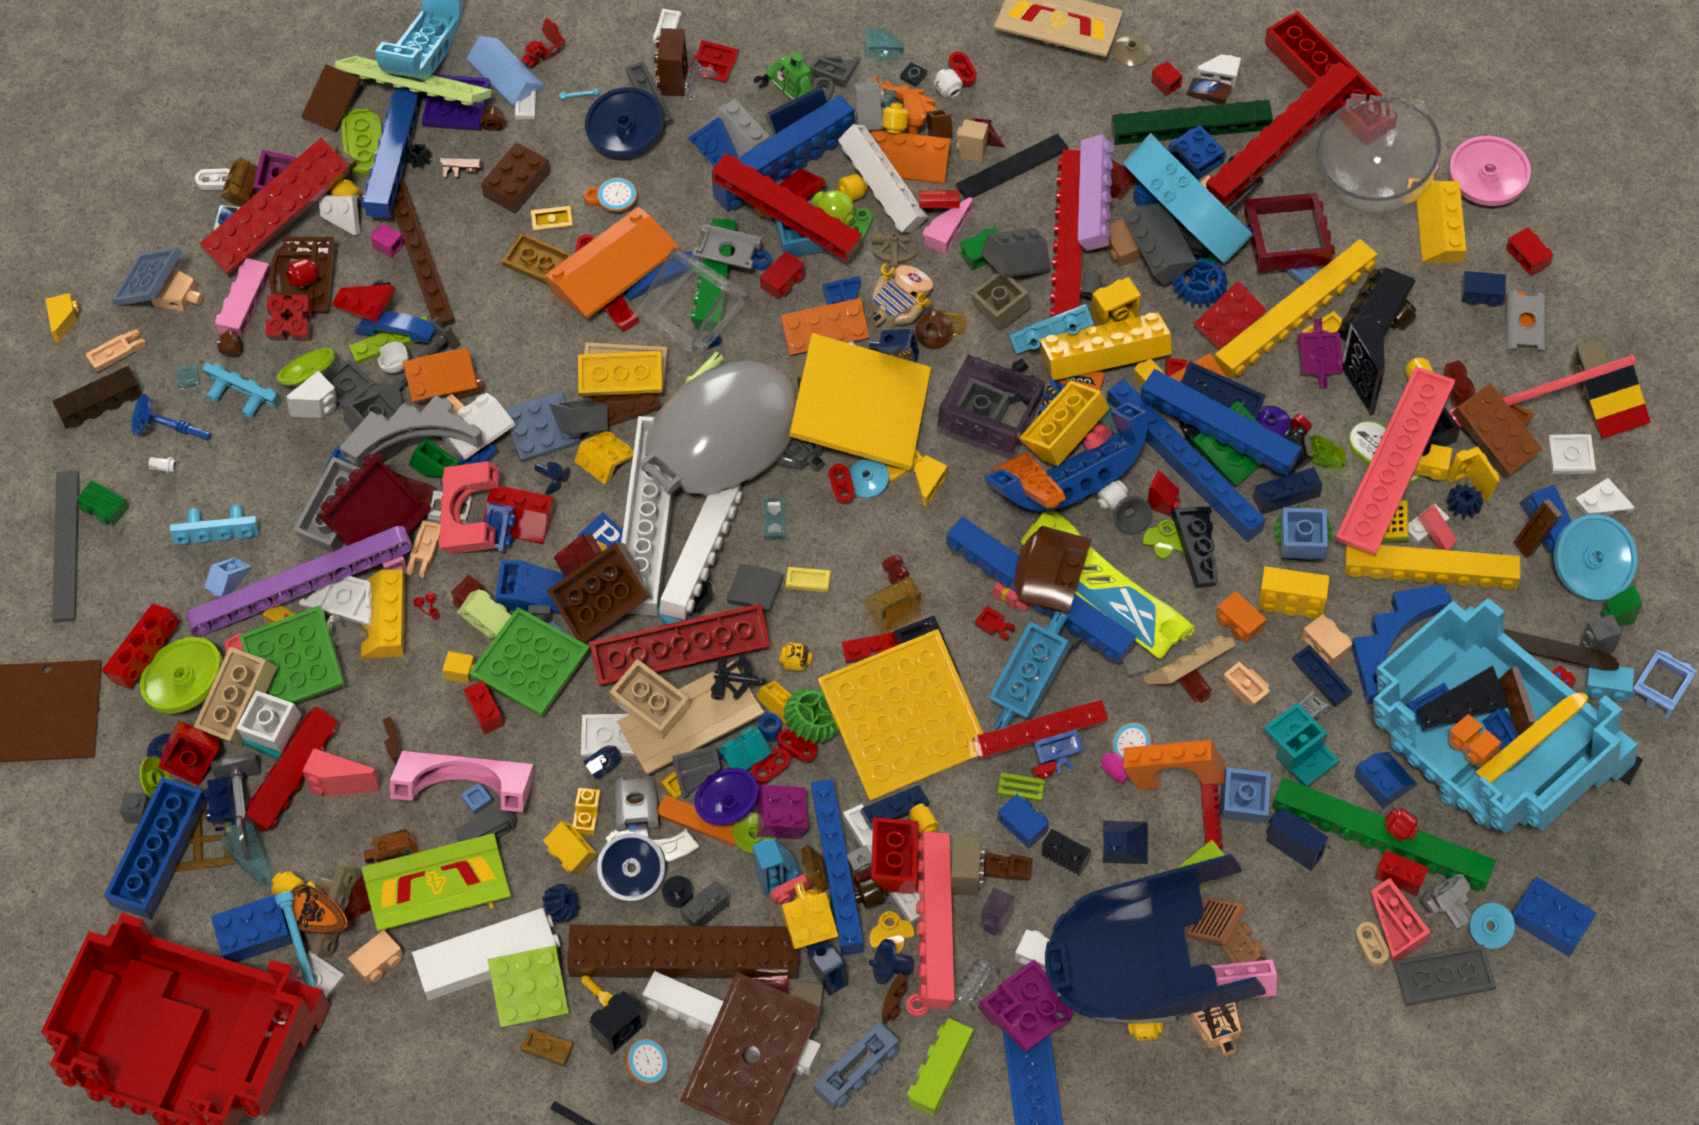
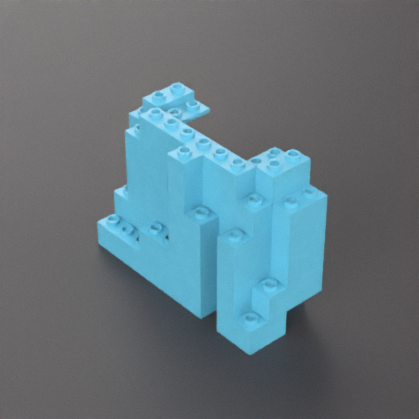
(1544, 781)

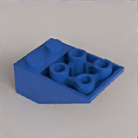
(525, 585)

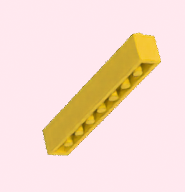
(1434, 566)

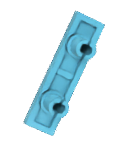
(1068, 321)
(234, 380)
(213, 530)

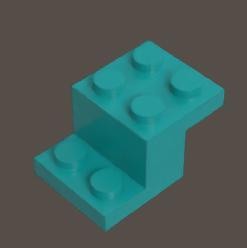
(1301, 745)

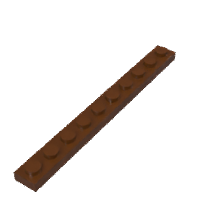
(420, 257)

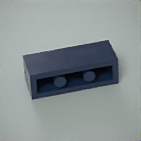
(1287, 490)

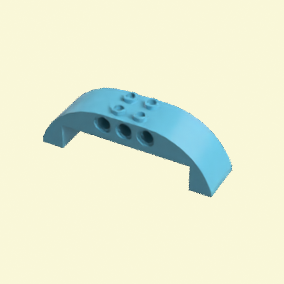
(424, 42)
(1187, 198)

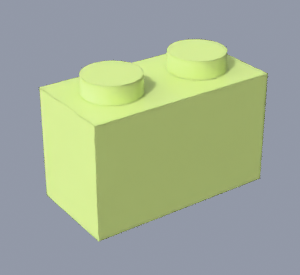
(484, 613)

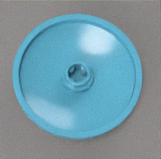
(1595, 557)

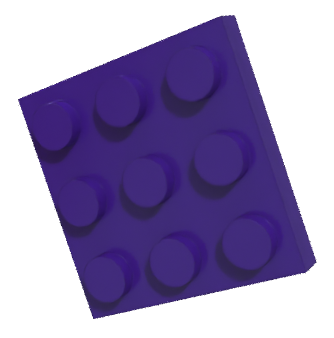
(454, 114)

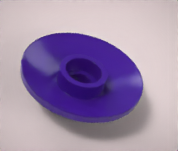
(1281, 419)

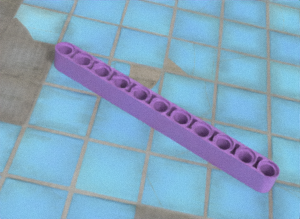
(298, 581)

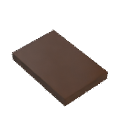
(331, 98)

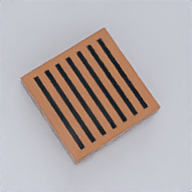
(1217, 922)

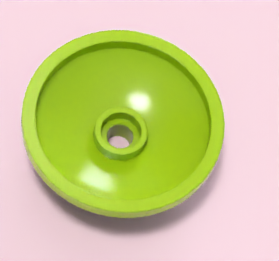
(305, 366)

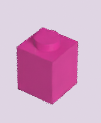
(387, 240)

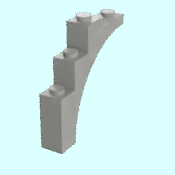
(406, 423)

